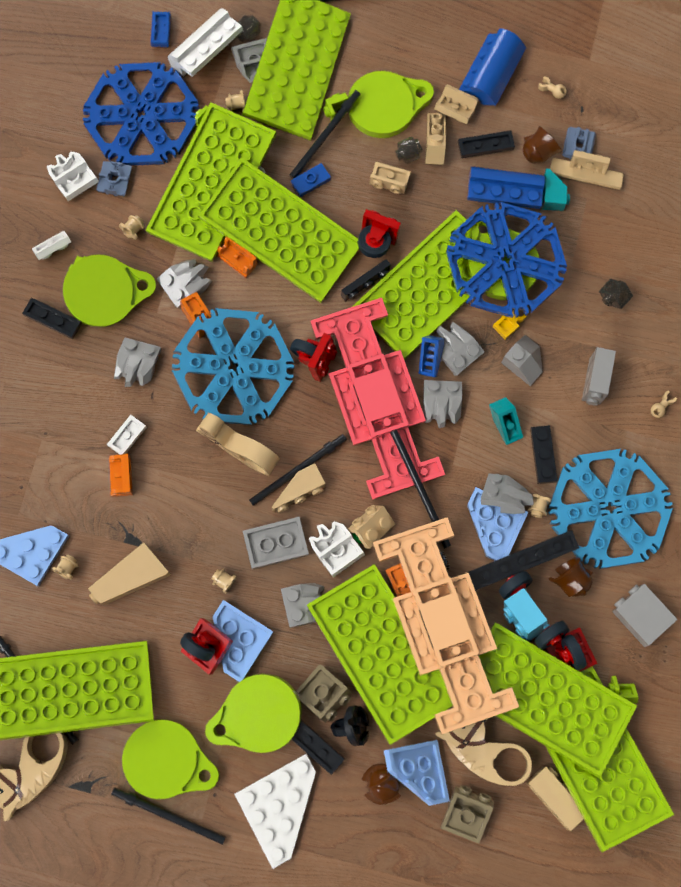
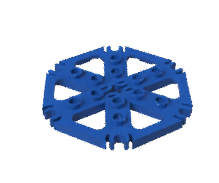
(149, 123)
(519, 264)

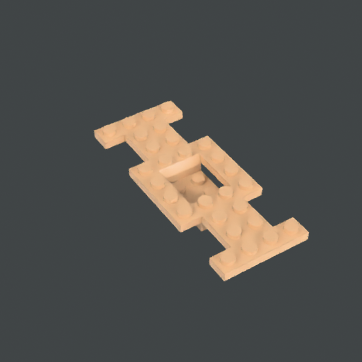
(453, 624)

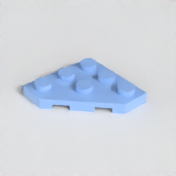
(495, 529)
(32, 552)
(247, 636)
(420, 770)

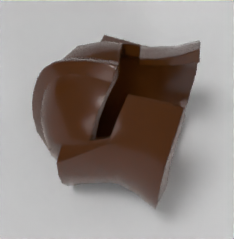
(540, 146)
(573, 578)
(381, 785)

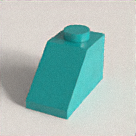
(554, 192)
(506, 420)

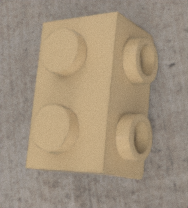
(456, 104)
(389, 178)
(372, 525)

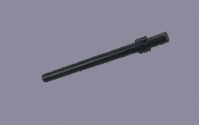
(346, 107)
(328, 448)
(132, 799)

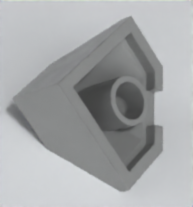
(524, 360)

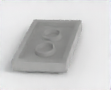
(275, 543)

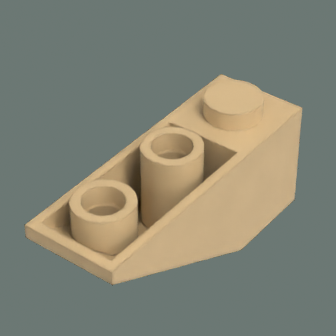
(435, 138)
(303, 484)

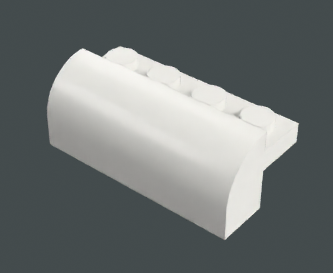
(204, 43)

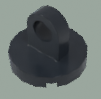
(352, 726)

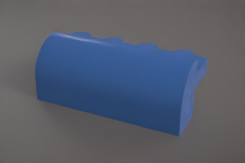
(493, 66)
(506, 187)

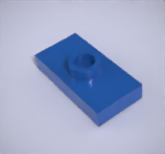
(160, 29)
(310, 180)

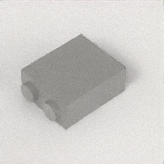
(598, 376)
(643, 614)

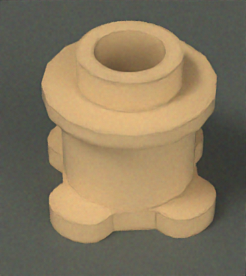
(235, 101)
(132, 226)
(540, 506)
(66, 567)
(223, 580)

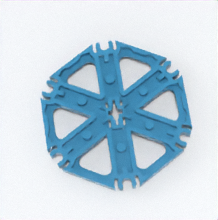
(216, 366)
(628, 505)

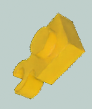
(506, 326)

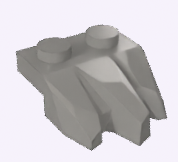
(248, 57)
(184, 280)
(459, 348)
(136, 361)
(442, 401)
(506, 494)
(296, 602)

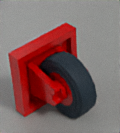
(377, 234)
(315, 354)
(205, 645)
(574, 651)

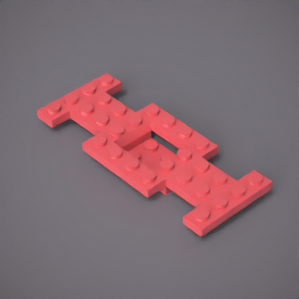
(383, 392)

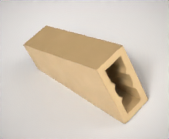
(128, 576)

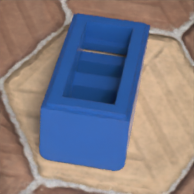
(438, 349)

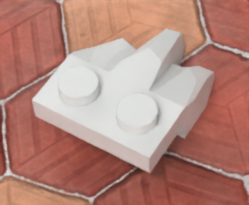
(72, 175)
(336, 548)

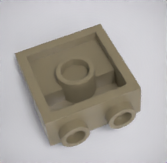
(323, 694)
(467, 813)

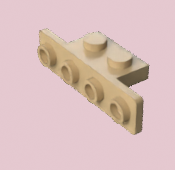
(589, 169)

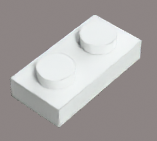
(51, 245)
(126, 435)

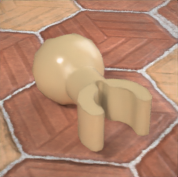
(558, 91)
(659, 408)

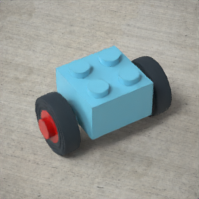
(525, 614)

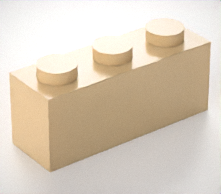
(555, 797)

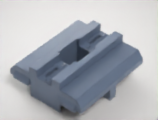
(581, 136)
(107, 185)

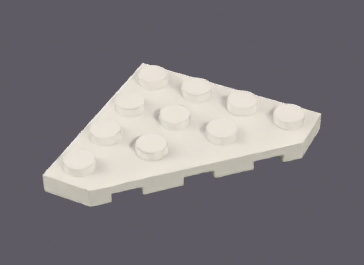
(277, 808)

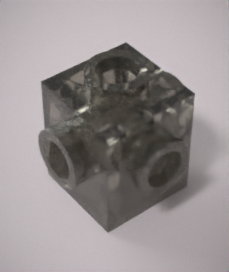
(615, 293)

